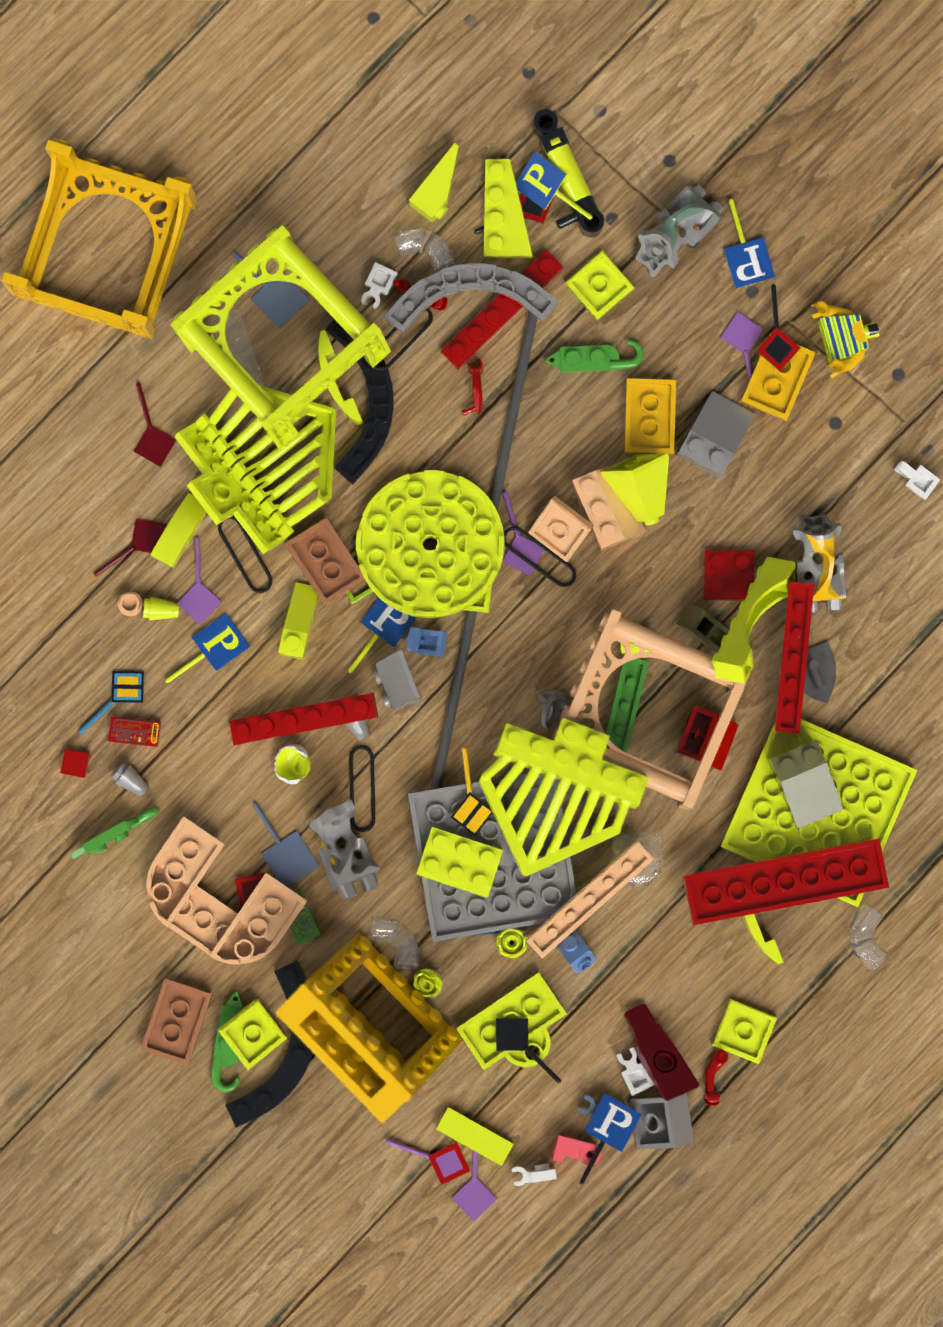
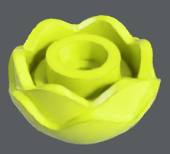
(506, 948)
(428, 982)

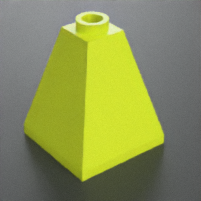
(641, 485)

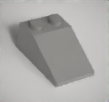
(716, 435)
(396, 681)

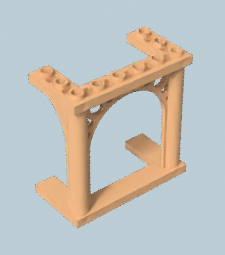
(662, 647)

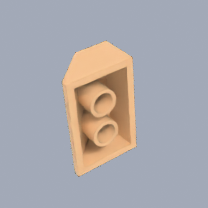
(605, 511)

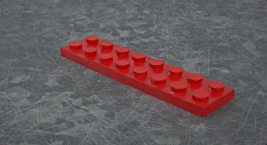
(785, 882)

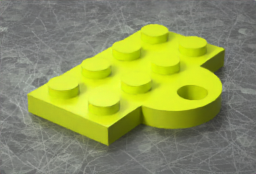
(529, 1000)

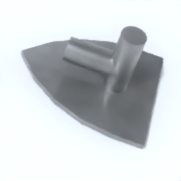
(820, 672)

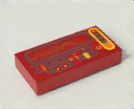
(134, 731)

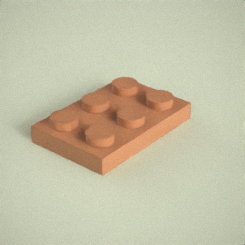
(325, 561)
(176, 1021)

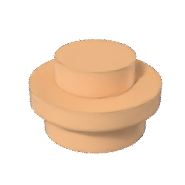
(130, 604)

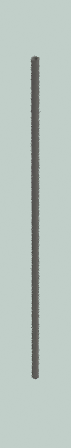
(495, 498)

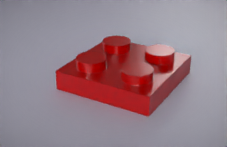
(728, 574)

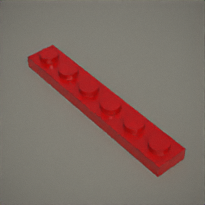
(497, 314)
(794, 657)
(303, 719)

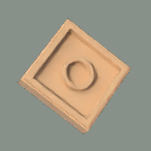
(560, 529)

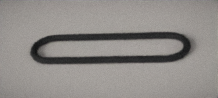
(409, 343)
(546, 549)
(237, 561)
(372, 787)

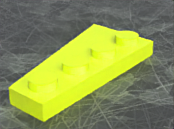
(503, 216)

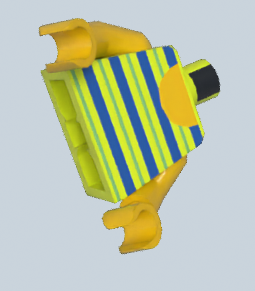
(843, 336)

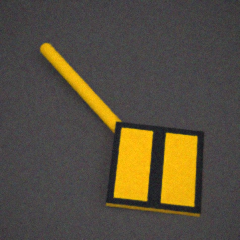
(471, 812)

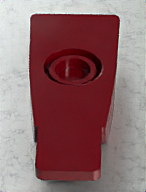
(659, 1055)

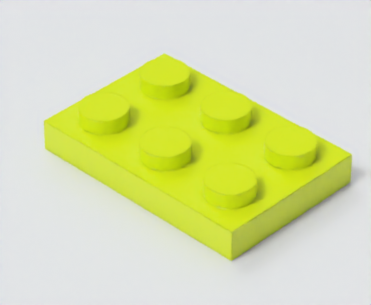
(459, 862)

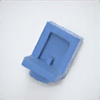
(426, 642)
(576, 952)

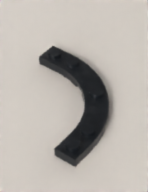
(379, 414)
(290, 1071)

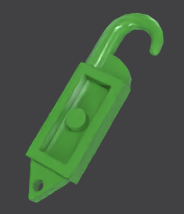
(594, 358)
(116, 833)
(223, 1053)

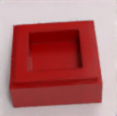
(75, 763)

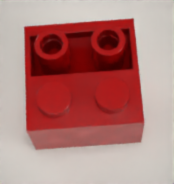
(698, 733)

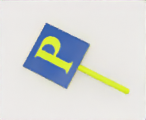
(541, 182)
(219, 644)

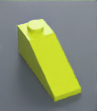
(434, 192)
(298, 622)

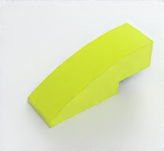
(179, 531)

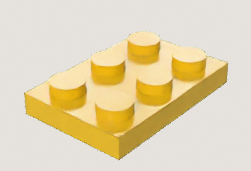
(777, 390)
(650, 416)

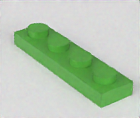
(626, 703)

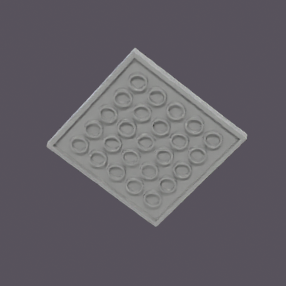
(513, 898)

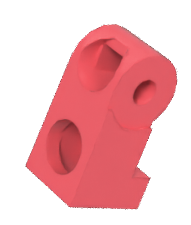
(574, 1148)

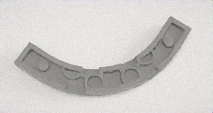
(469, 277)

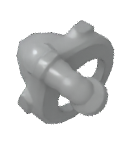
(555, 700)

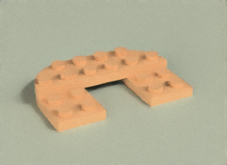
(205, 919)

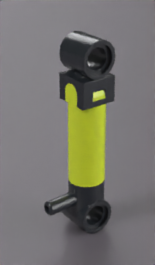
(557, 150)

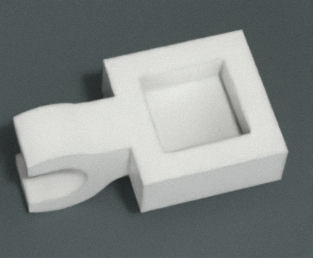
(919, 480)
(541, 1173)

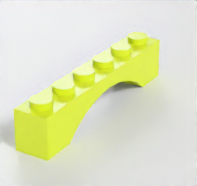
(771, 585)

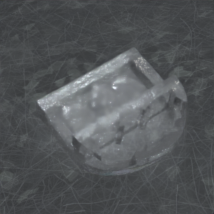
(652, 843)

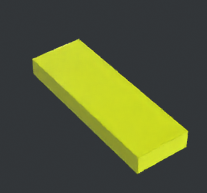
(474, 1136)

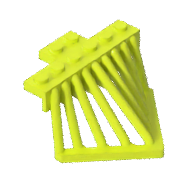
(230, 487)
(574, 761)

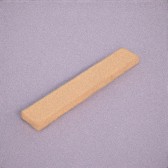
(589, 899)

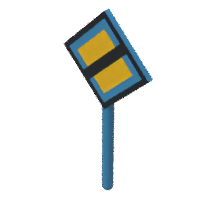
(126, 688)

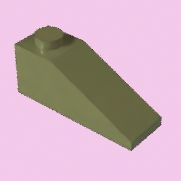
(703, 627)

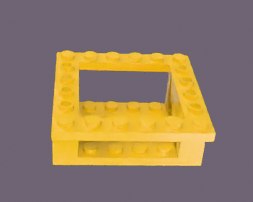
(352, 1045)

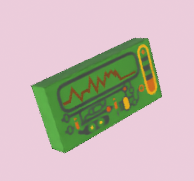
(304, 925)

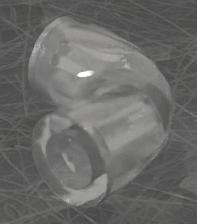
(425, 242)
(862, 937)
(400, 939)

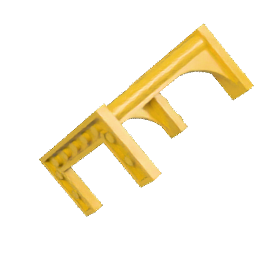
(63, 174)

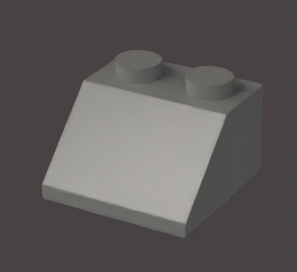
(662, 1122)

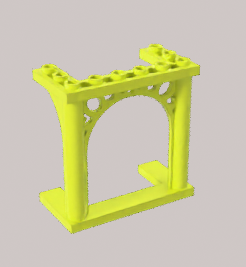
(287, 255)

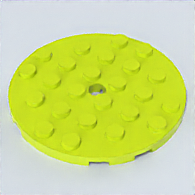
(438, 579)

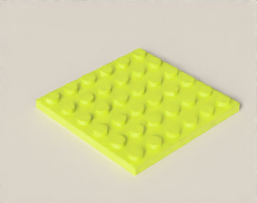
(867, 785)

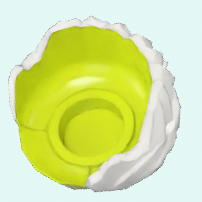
(292, 763)

